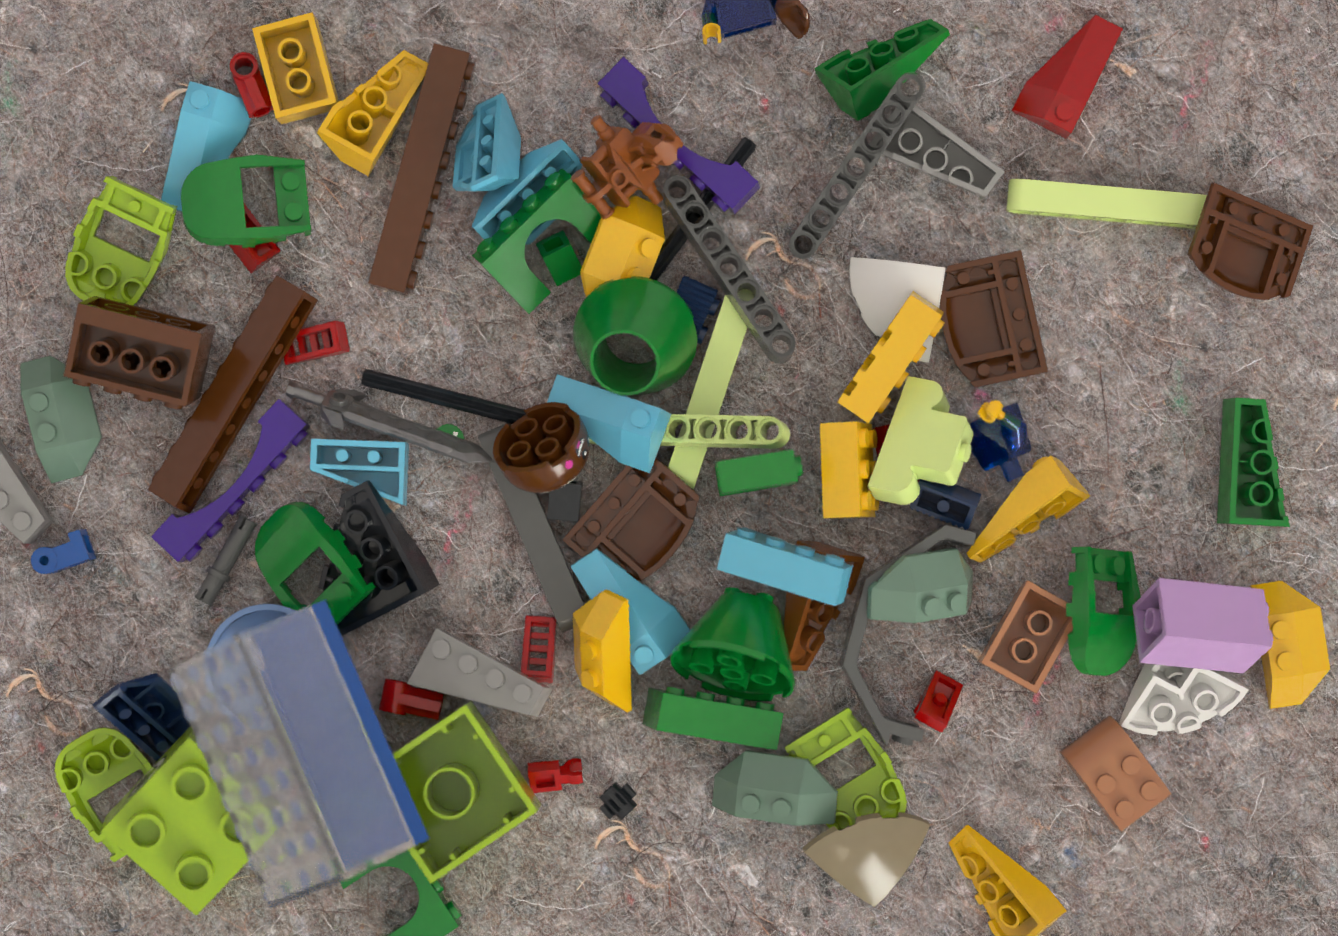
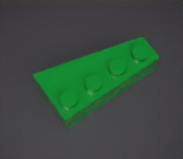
(1248, 470)
(712, 718)

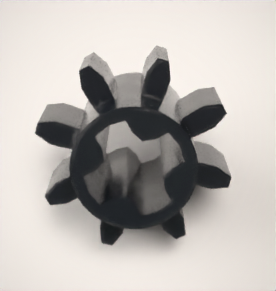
(618, 801)

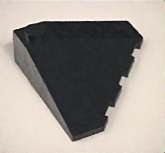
(386, 557)

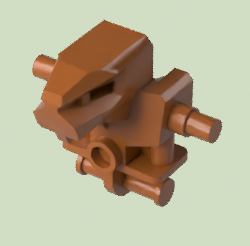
(626, 163)

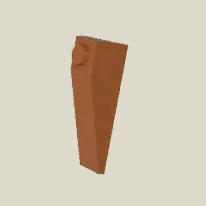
(808, 618)

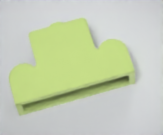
(920, 444)

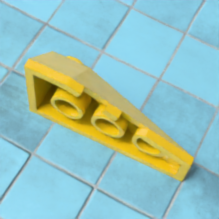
(368, 117)
(1040, 493)
(1009, 893)

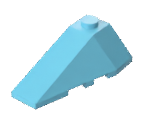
(206, 132)
(616, 423)

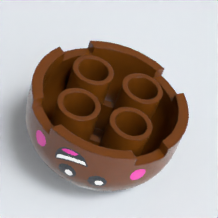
(547, 448)

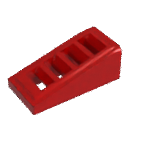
(338, 346)
(539, 621)

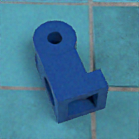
(55, 559)

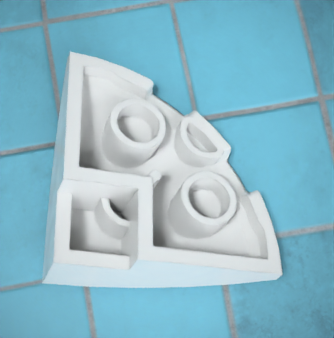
(884, 287)
(1179, 698)

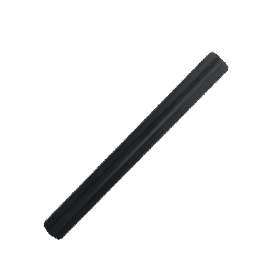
(677, 237)
(441, 396)

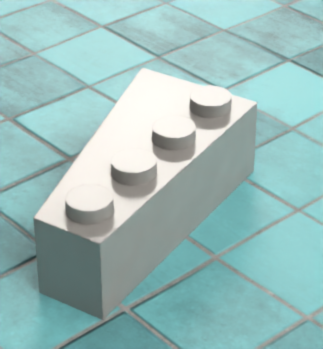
(471, 674)

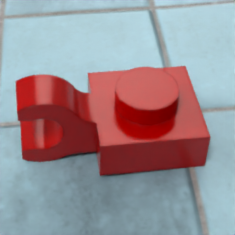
(549, 776)

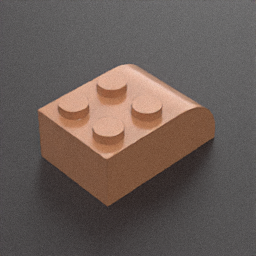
(1028, 637)
(1115, 773)

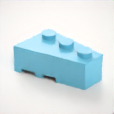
(359, 460)

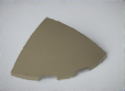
(870, 853)

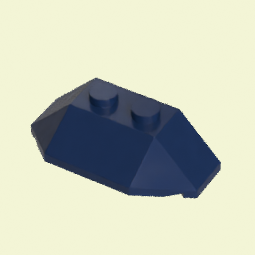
(145, 712)

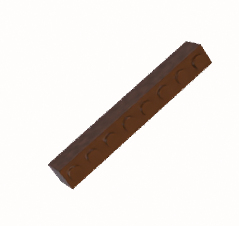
(421, 169)
(232, 394)

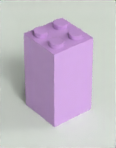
(1202, 625)

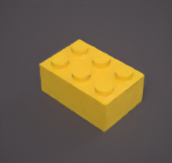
(296, 68)
(847, 469)

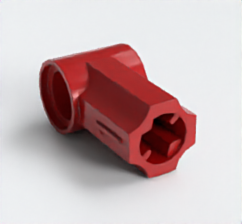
(251, 86)
(404, 698)

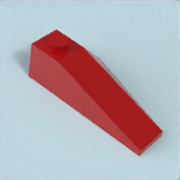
(1065, 82)

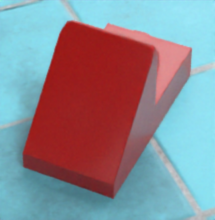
(938, 701)

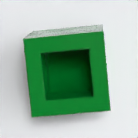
(559, 257)

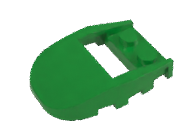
(215, 202)
(290, 540)
(1101, 641)

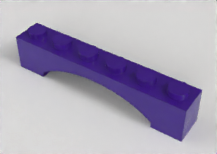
(728, 183)
(279, 431)

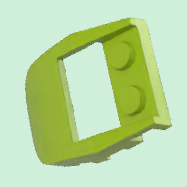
(106, 269)
(92, 766)
(870, 792)

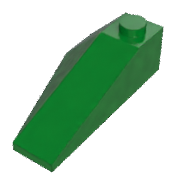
(866, 77)

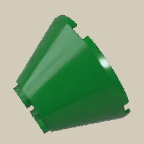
(738, 648)

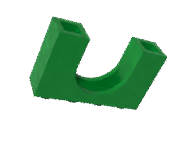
(505, 251)
(758, 472)
(434, 913)

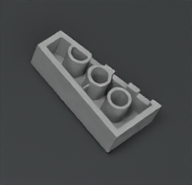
(939, 153)
(19, 505)

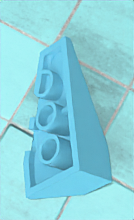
(653, 622)

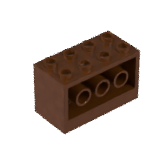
(113, 335)

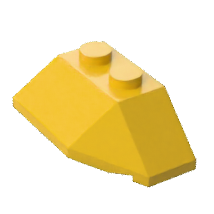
(624, 244)
(1298, 647)
(604, 648)

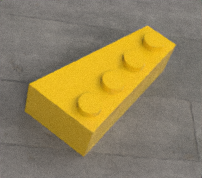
(891, 356)

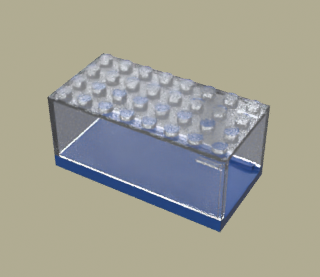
(297, 754)

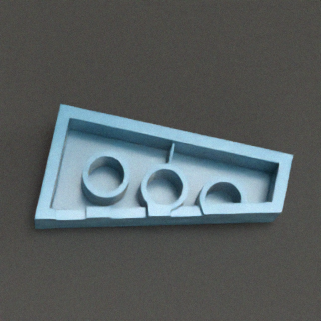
(785, 566)

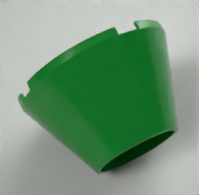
(641, 309)

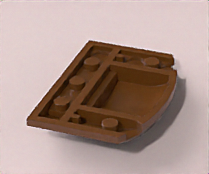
(1248, 245)
(991, 320)
(638, 520)

